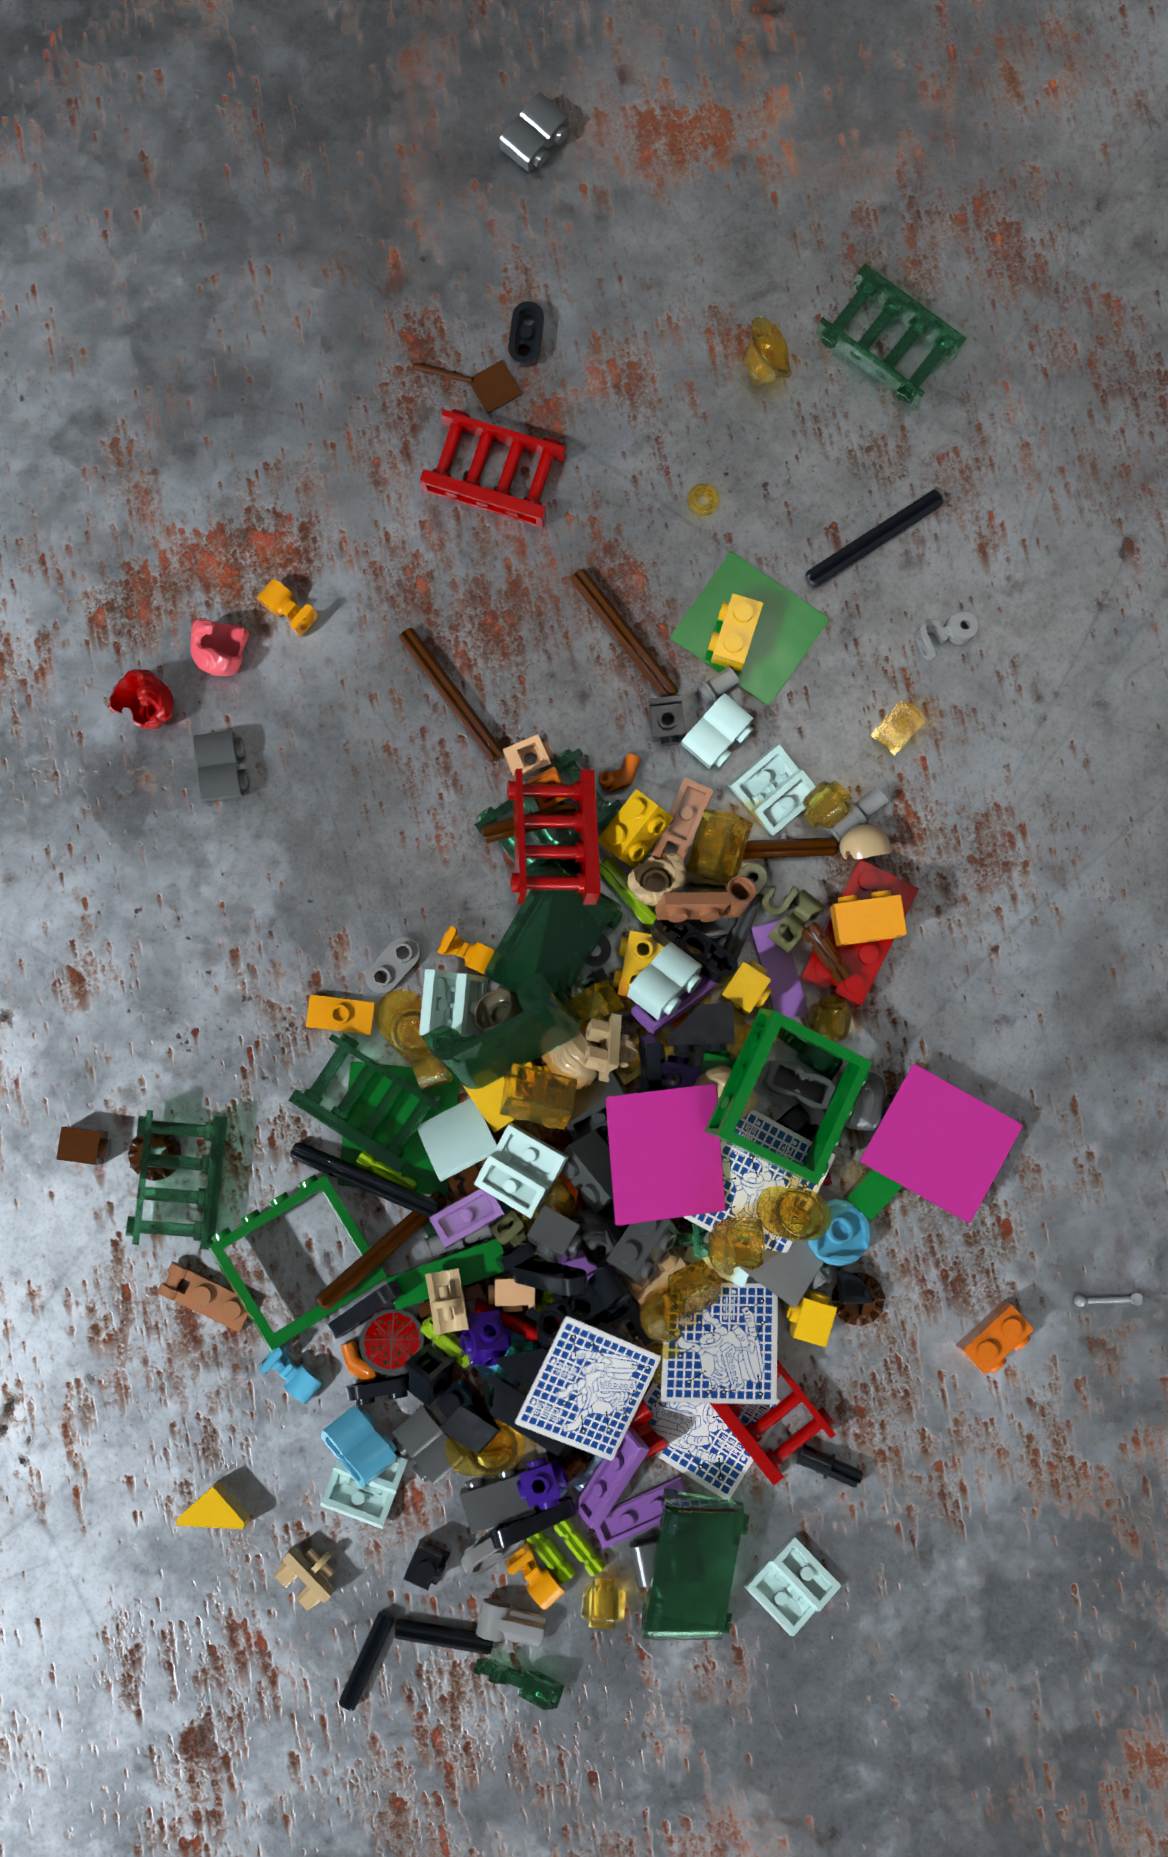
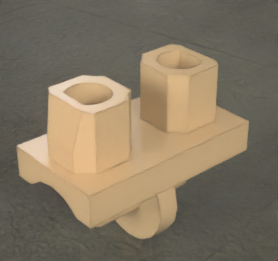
(615, 1048)
(668, 1264)
(447, 1301)
(317, 1586)

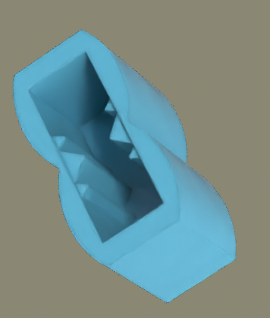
(359, 1445)

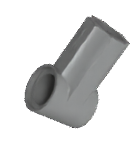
(502, 1622)

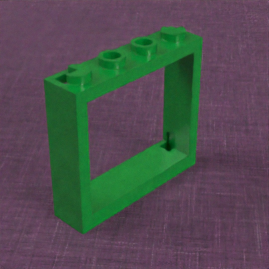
(744, 1077)
(254, 1221)

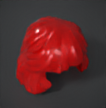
(145, 697)

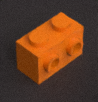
(995, 1338)

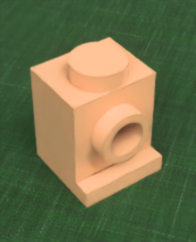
(516, 754)
(511, 1294)

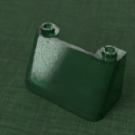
(551, 935)
(542, 1027)
(693, 1567)

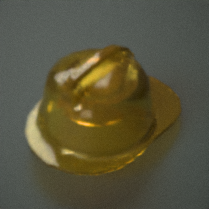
(766, 354)
(399, 1022)
(793, 1213)
(499, 1455)

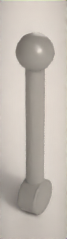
(1134, 1298)

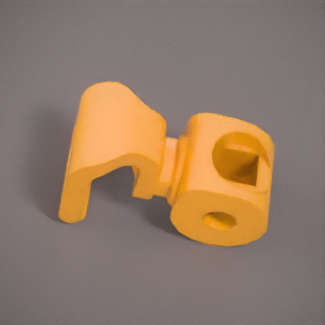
(280, 602)
(476, 955)
(542, 1583)

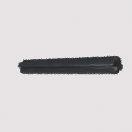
(874, 538)
(365, 1180)

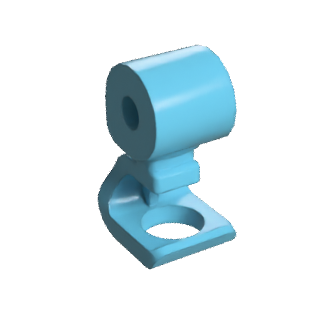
(300, 1380)

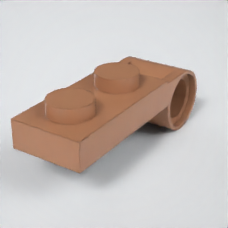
(707, 905)

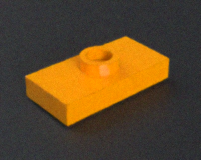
(340, 1014)

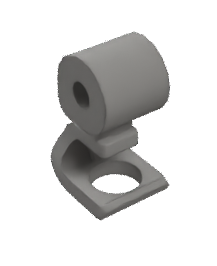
(958, 629)

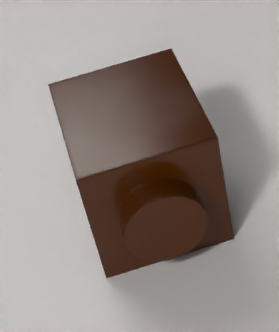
(83, 1145)

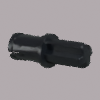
(829, 1466)

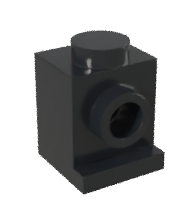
(663, 706)
(428, 1374)
(426, 1565)

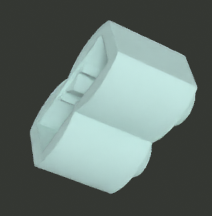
(717, 732)
(664, 981)

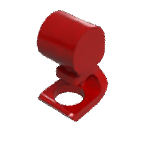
(643, 1428)

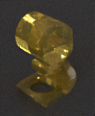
(430, 1071)

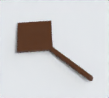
(492, 386)

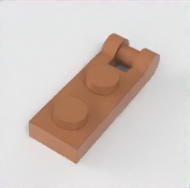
(687, 815)
(204, 1296)

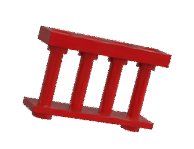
(470, 490)
(583, 821)
(751, 1433)

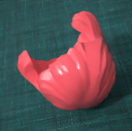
(217, 646)

